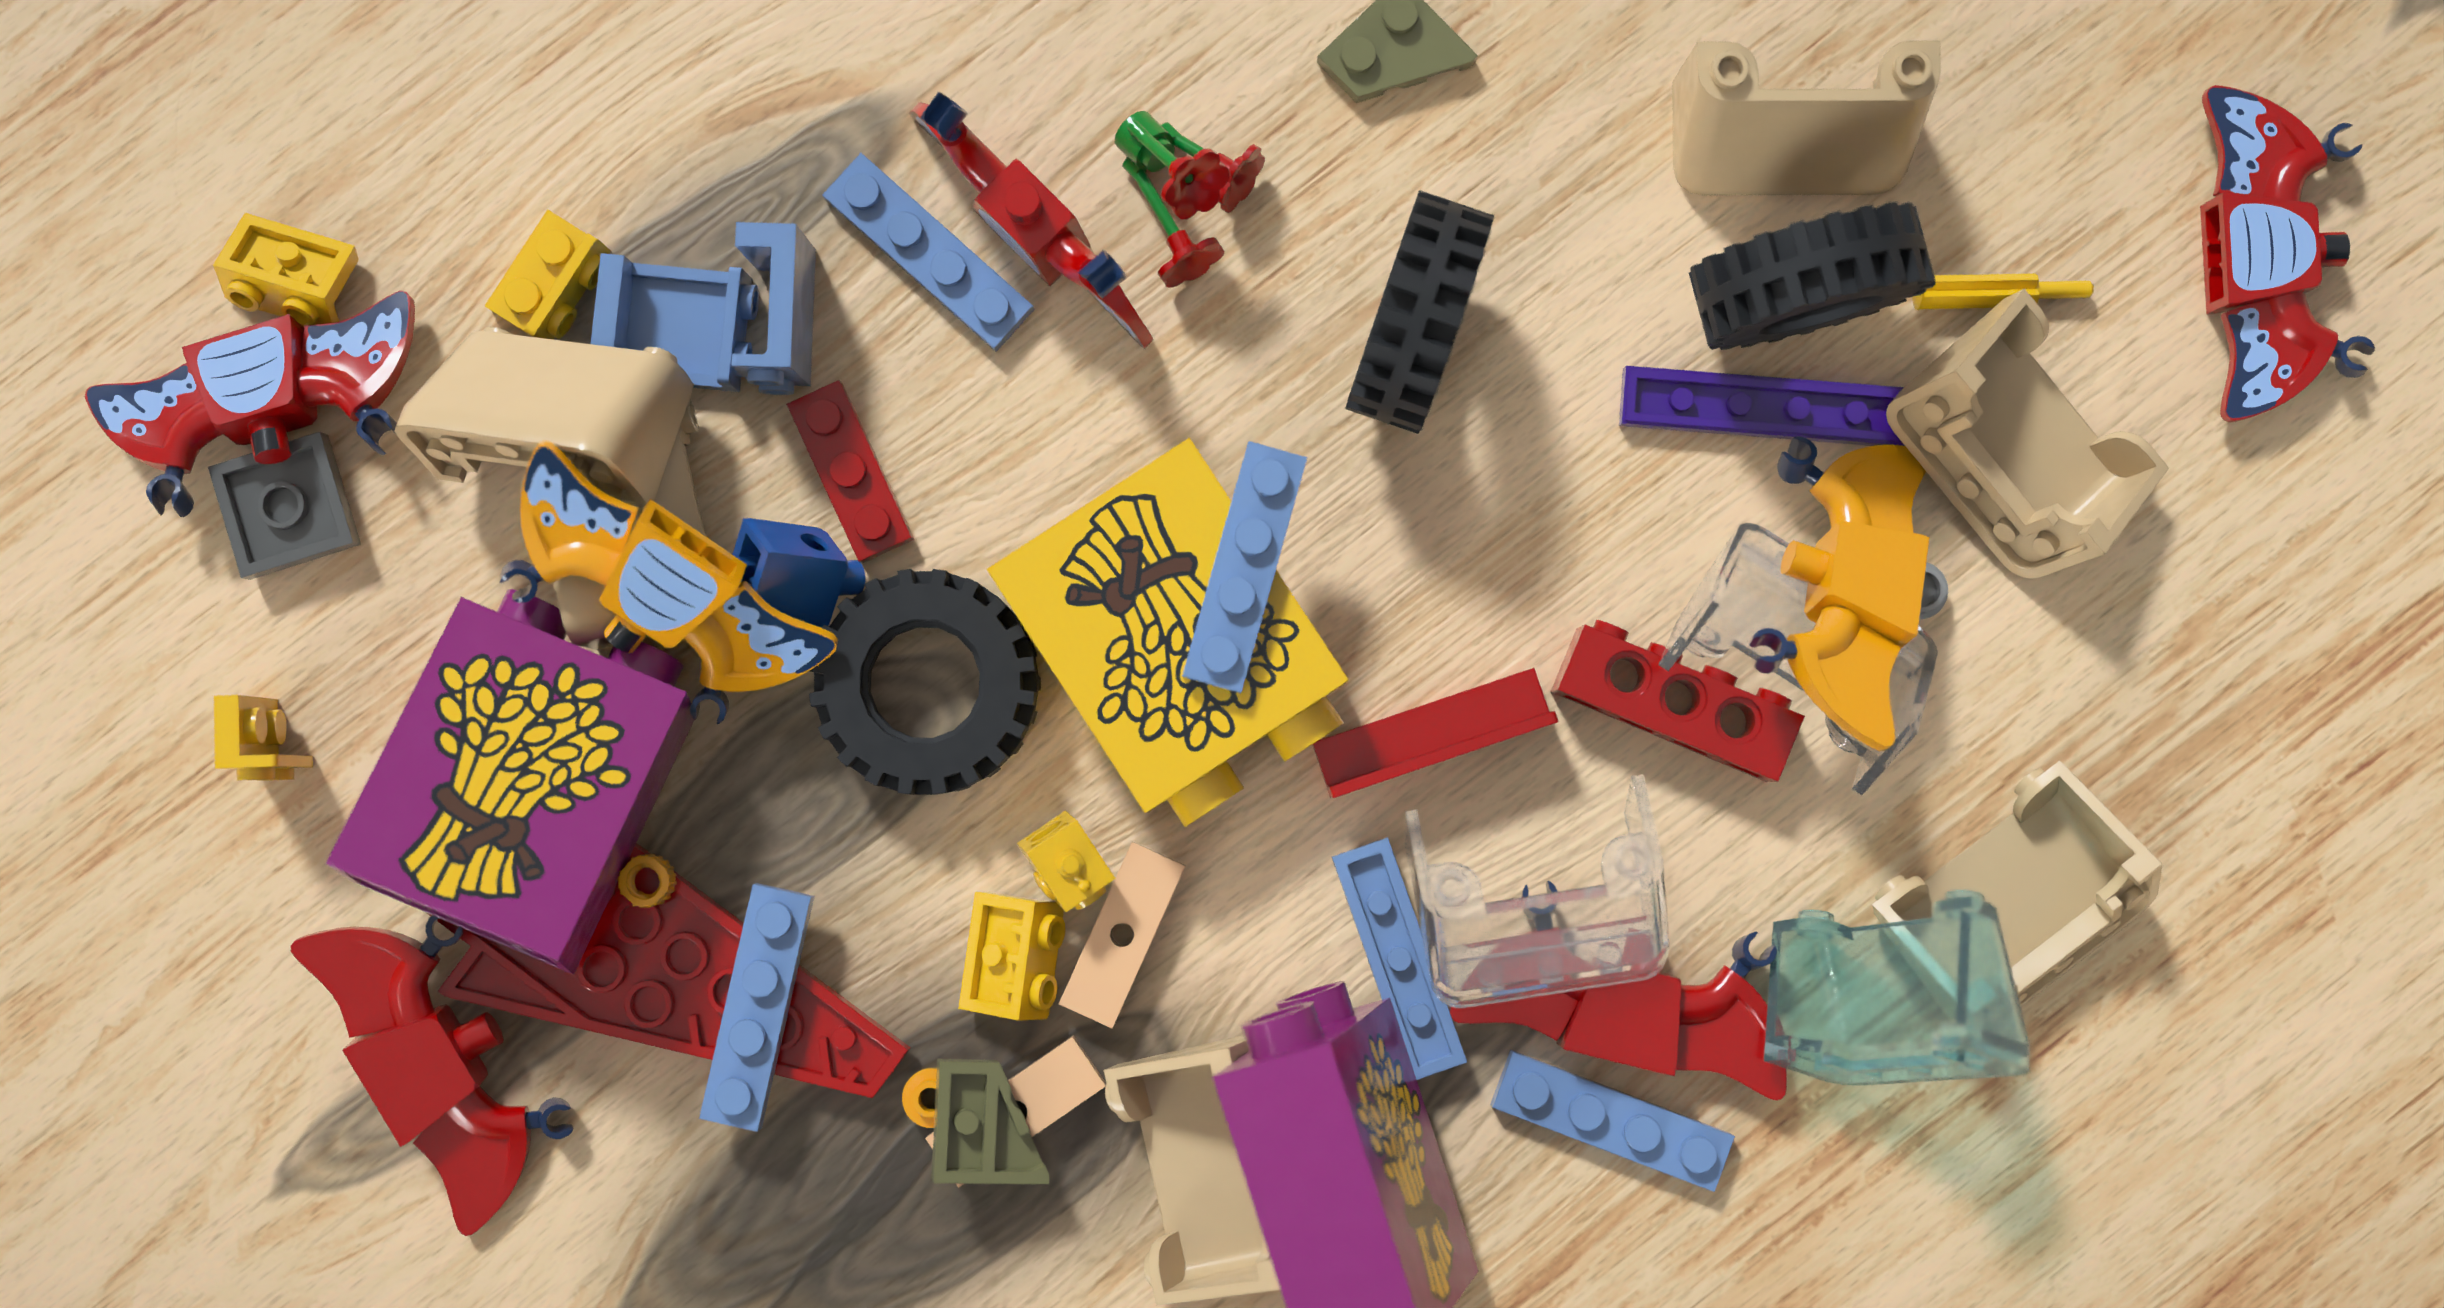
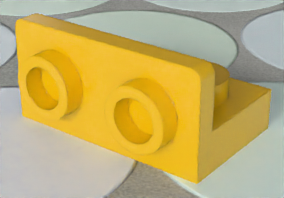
(284, 270)
(548, 278)
(249, 739)
(1012, 957)

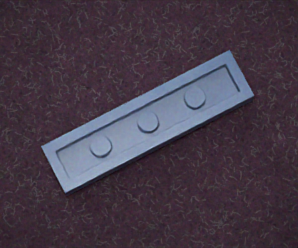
(928, 252)
(1244, 567)
(1398, 955)
(756, 1007)
(1612, 1120)

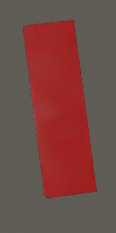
(1433, 733)

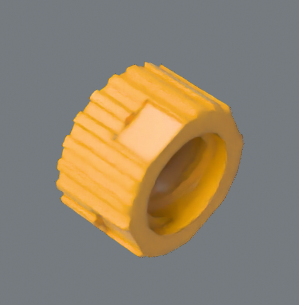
(666, 876)

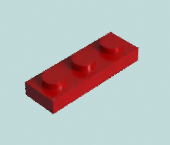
(850, 471)

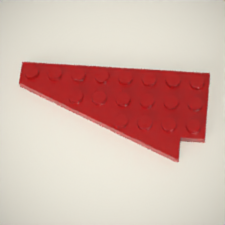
(665, 984)

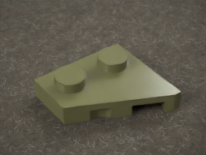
(1393, 47)
(980, 1128)

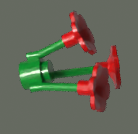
(1194, 186)

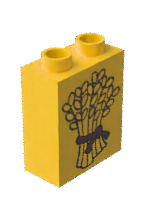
(1115, 615)

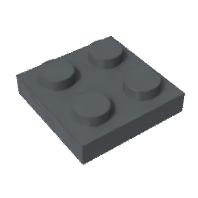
(284, 509)

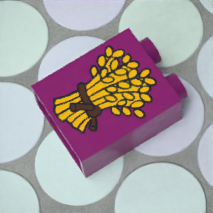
(517, 779)
(1344, 1158)

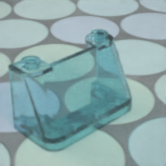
(1896, 998)

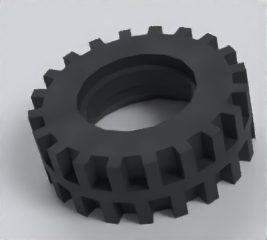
(1812, 275)
(1420, 312)
(1006, 683)

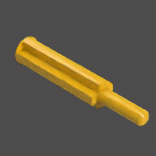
(1990, 289)

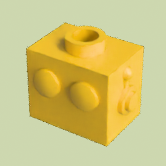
(1066, 863)

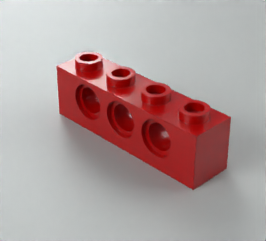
(1757, 751)

